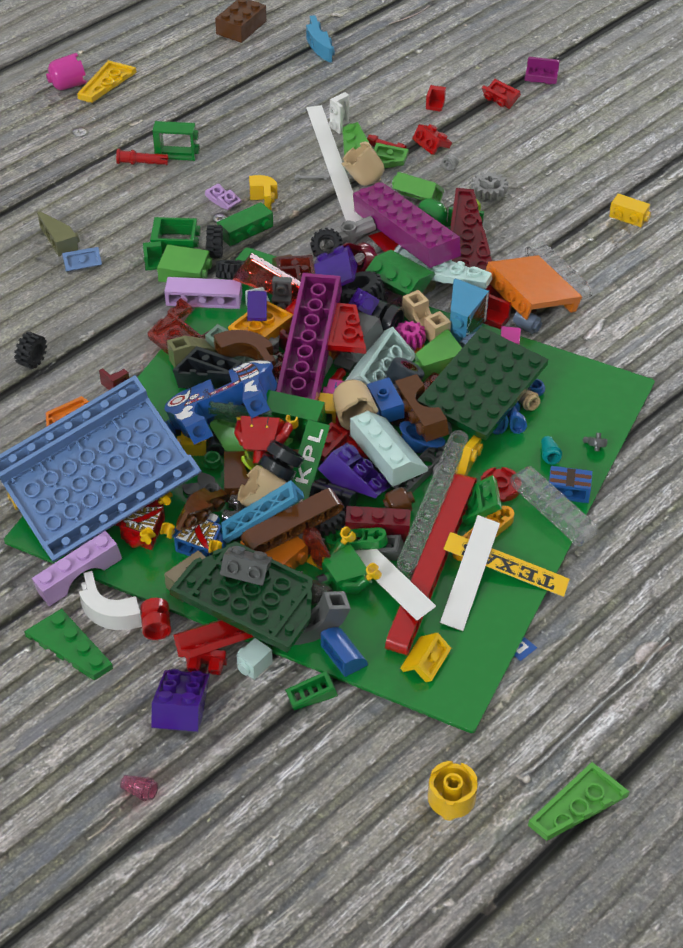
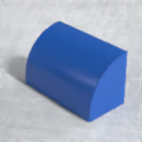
(342, 651)

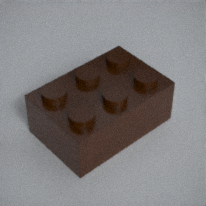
(240, 20)

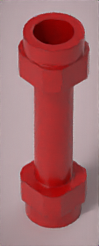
(373, 139)

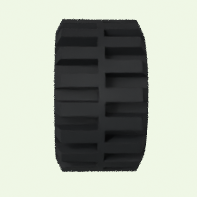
(367, 281)

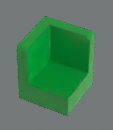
(152, 255)

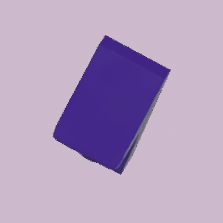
(256, 306)

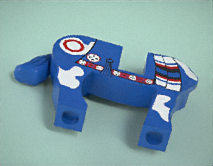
(249, 386)

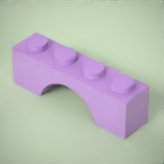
(55, 580)

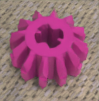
(412, 333)

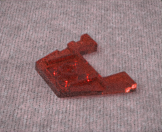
(173, 326)

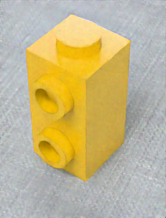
(630, 210)

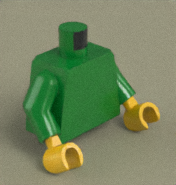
(345, 569)

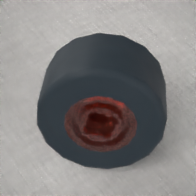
(403, 368)

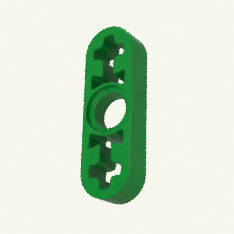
(363, 544)

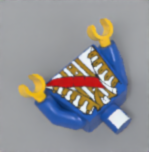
(201, 538)

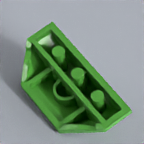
(225, 433)

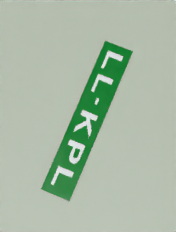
(311, 449)

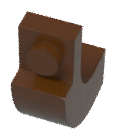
(244, 343)

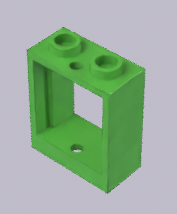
(416, 187)

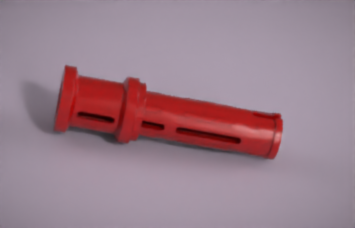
(134, 157)

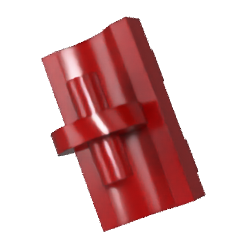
(215, 659)

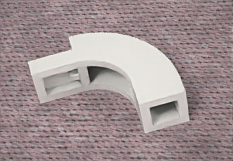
(108, 613)

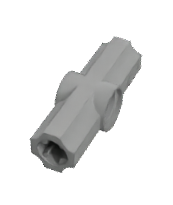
(351, 230)

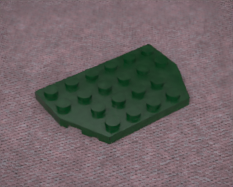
(269, 611)

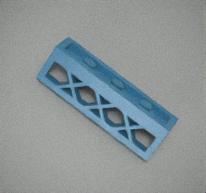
(261, 510)

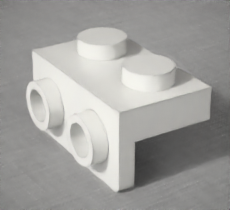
(339, 112)

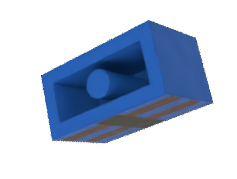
(572, 483)

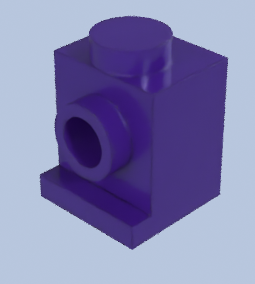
(364, 301)

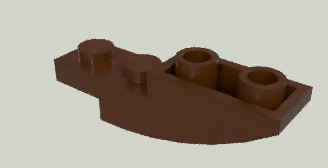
(199, 507)

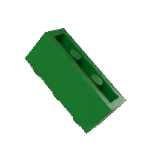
(246, 223)

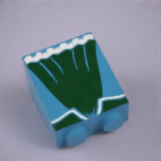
(467, 309)

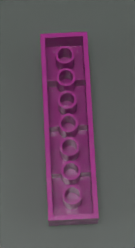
(407, 224)
(308, 337)

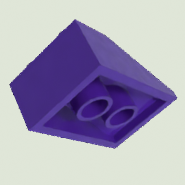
(337, 263)

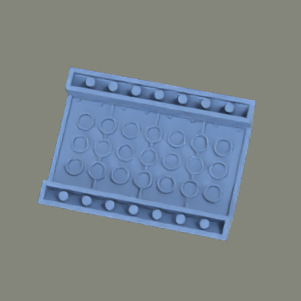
(94, 468)

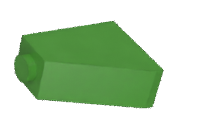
(437, 353)

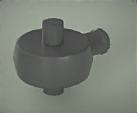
(596, 441)

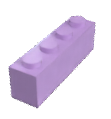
(204, 292)

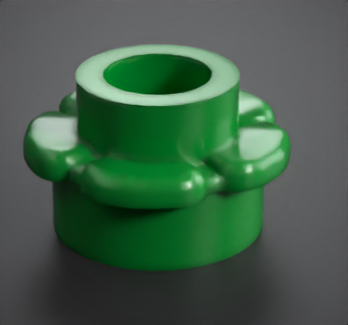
(212, 460)

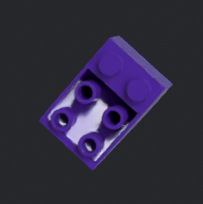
(350, 470)
(180, 700)

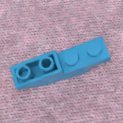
(319, 40)

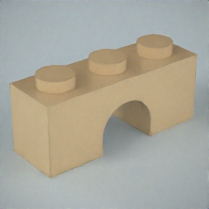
(417, 309)

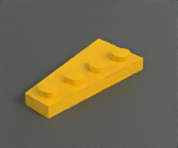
(104, 80)

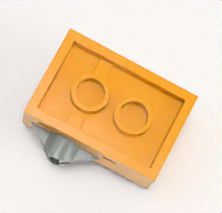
(276, 321)

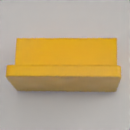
(427, 656)

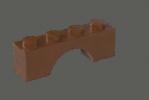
(428, 421)

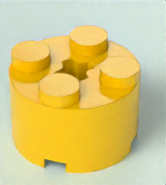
(452, 790)

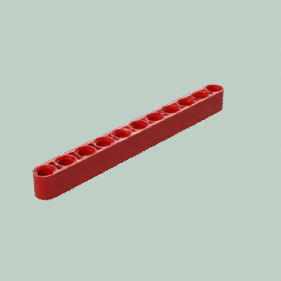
(432, 560)

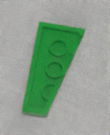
(70, 643)

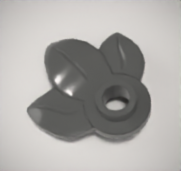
(204, 481)

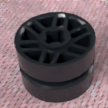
(388, 314)
(281, 460)

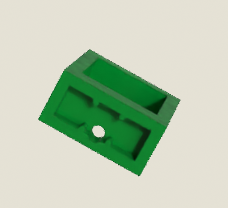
(176, 152)
(177, 226)

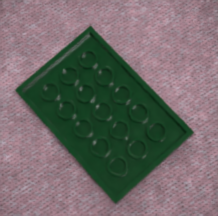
(483, 382)

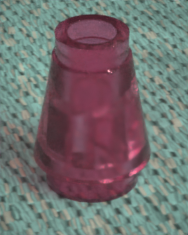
(141, 787)

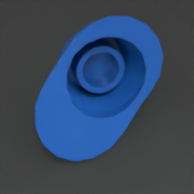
(416, 441)

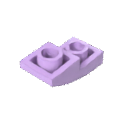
(221, 197)

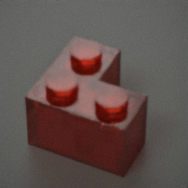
(296, 265)

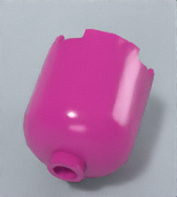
(66, 72)

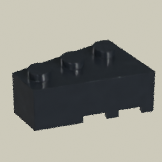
(203, 366)

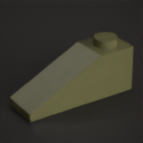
(58, 234)

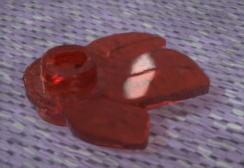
(316, 546)

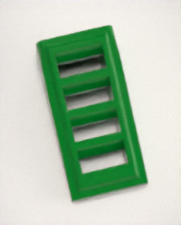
(313, 682)

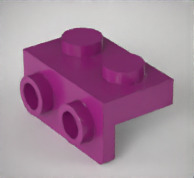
(542, 70)

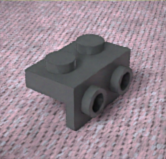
(245, 565)

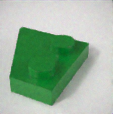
(484, 500)

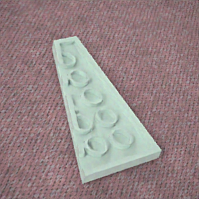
(450, 270)

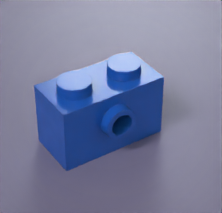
(387, 399)

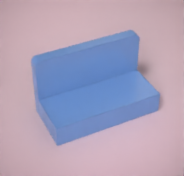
(81, 259)

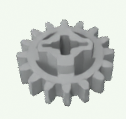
(489, 185)

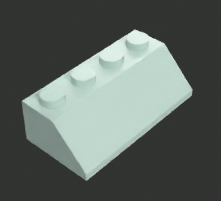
(379, 357)
(386, 448)

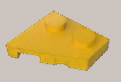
(470, 452)

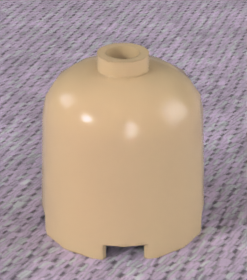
(364, 164)
(352, 399)
(259, 485)

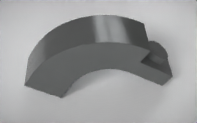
(327, 614)

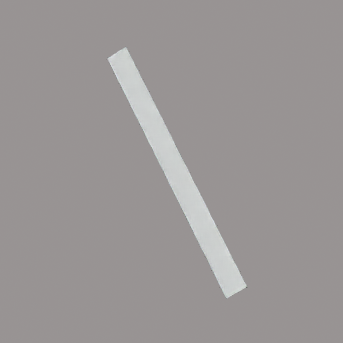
(333, 162)

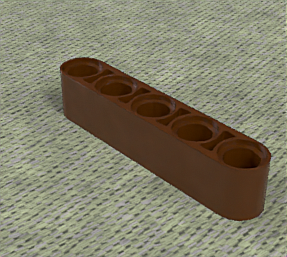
(292, 521)

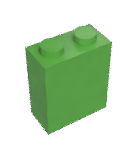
(183, 263)

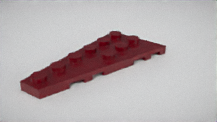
(468, 226)

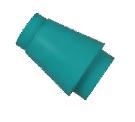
(550, 451)

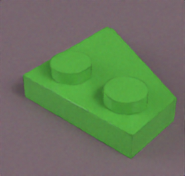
(391, 155)

